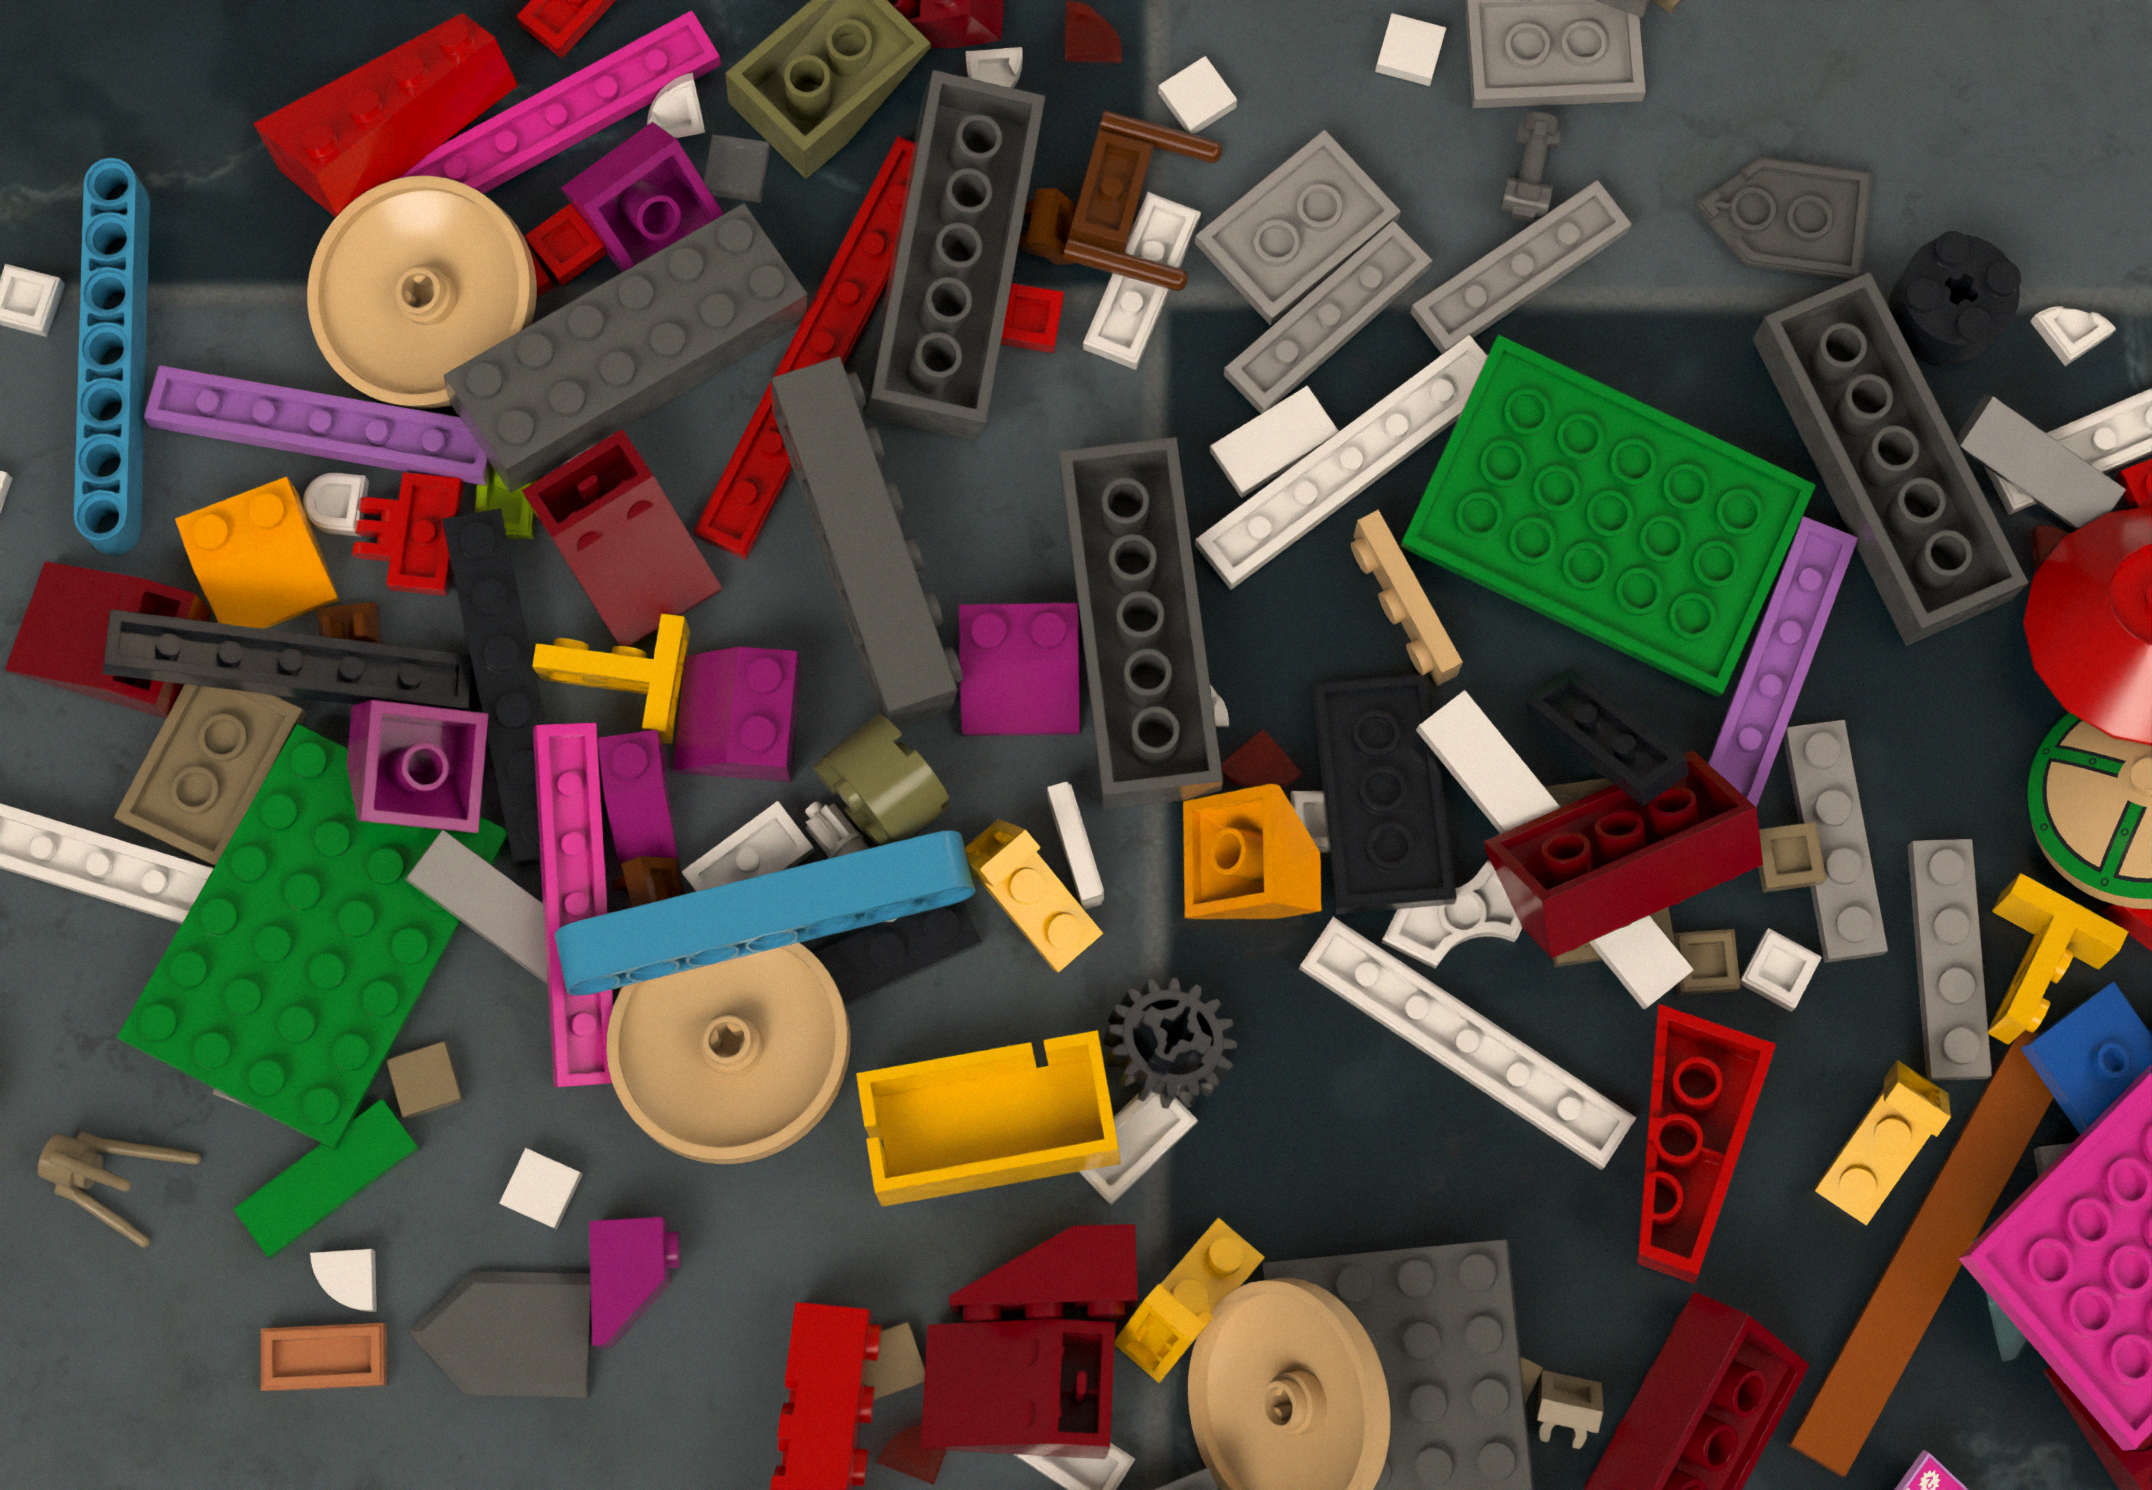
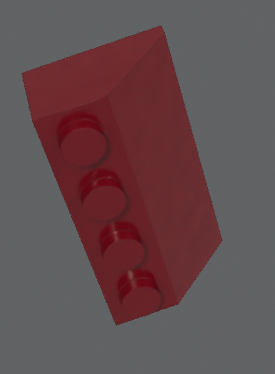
(1617, 862)
(1703, 1405)

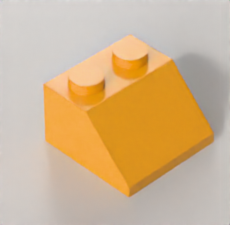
(258, 557)

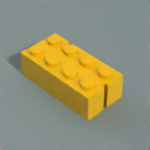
(987, 1119)

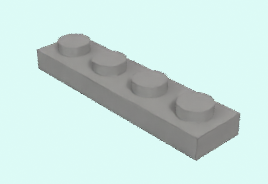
(1521, 267)
(1328, 317)
(1828, 794)
(1949, 960)

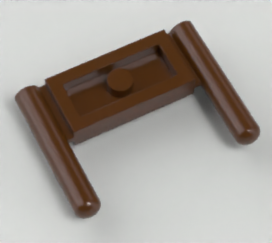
(1113, 192)

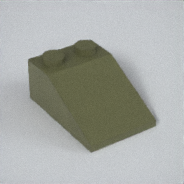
(823, 76)

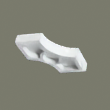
(1434, 930)

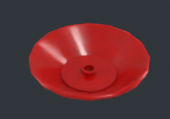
(2094, 624)

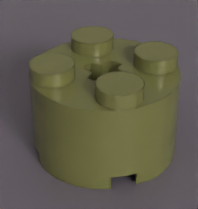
(883, 783)

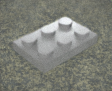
(1552, 53)
(1296, 227)

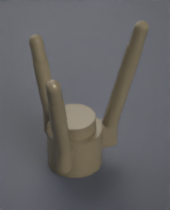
(76, 1164)

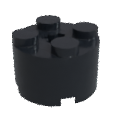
(1974, 276)

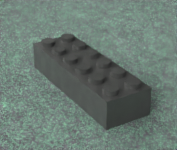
(954, 256)
(626, 347)
(1888, 459)
(863, 543)
(1140, 623)

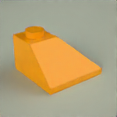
(1248, 857)

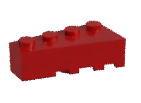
(387, 113)
(1697, 1122)
(826, 1398)

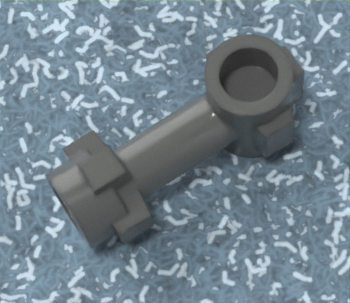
(1527, 195)

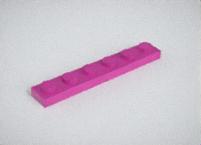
(573, 108)
(572, 890)

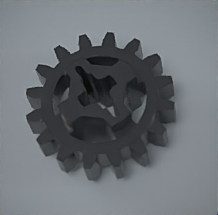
(1199, 1048)

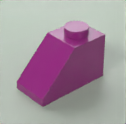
(638, 795)
(628, 1272)

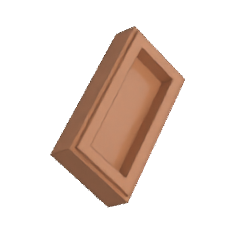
(324, 1357)

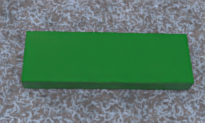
(326, 1180)

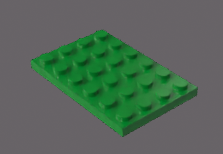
(1608, 516)
(301, 950)

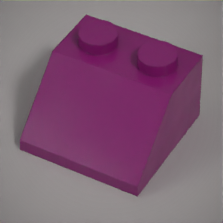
(642, 197)
(1019, 669)
(739, 714)
(417, 765)

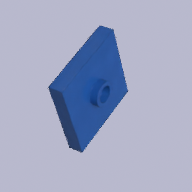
(2091, 1054)

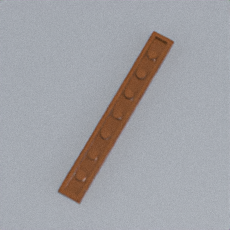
(1924, 1263)

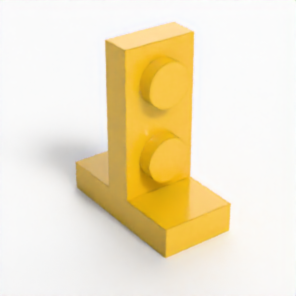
(626, 670)
(1030, 893)
(2059, 932)
(1885, 1142)
(1183, 1302)

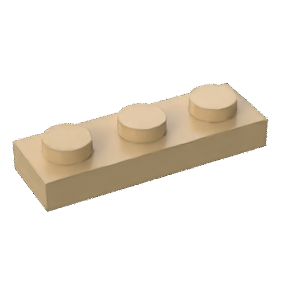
(1405, 599)

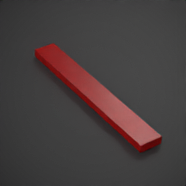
(828, 330)

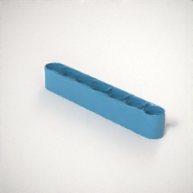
(123, 380)
(764, 913)

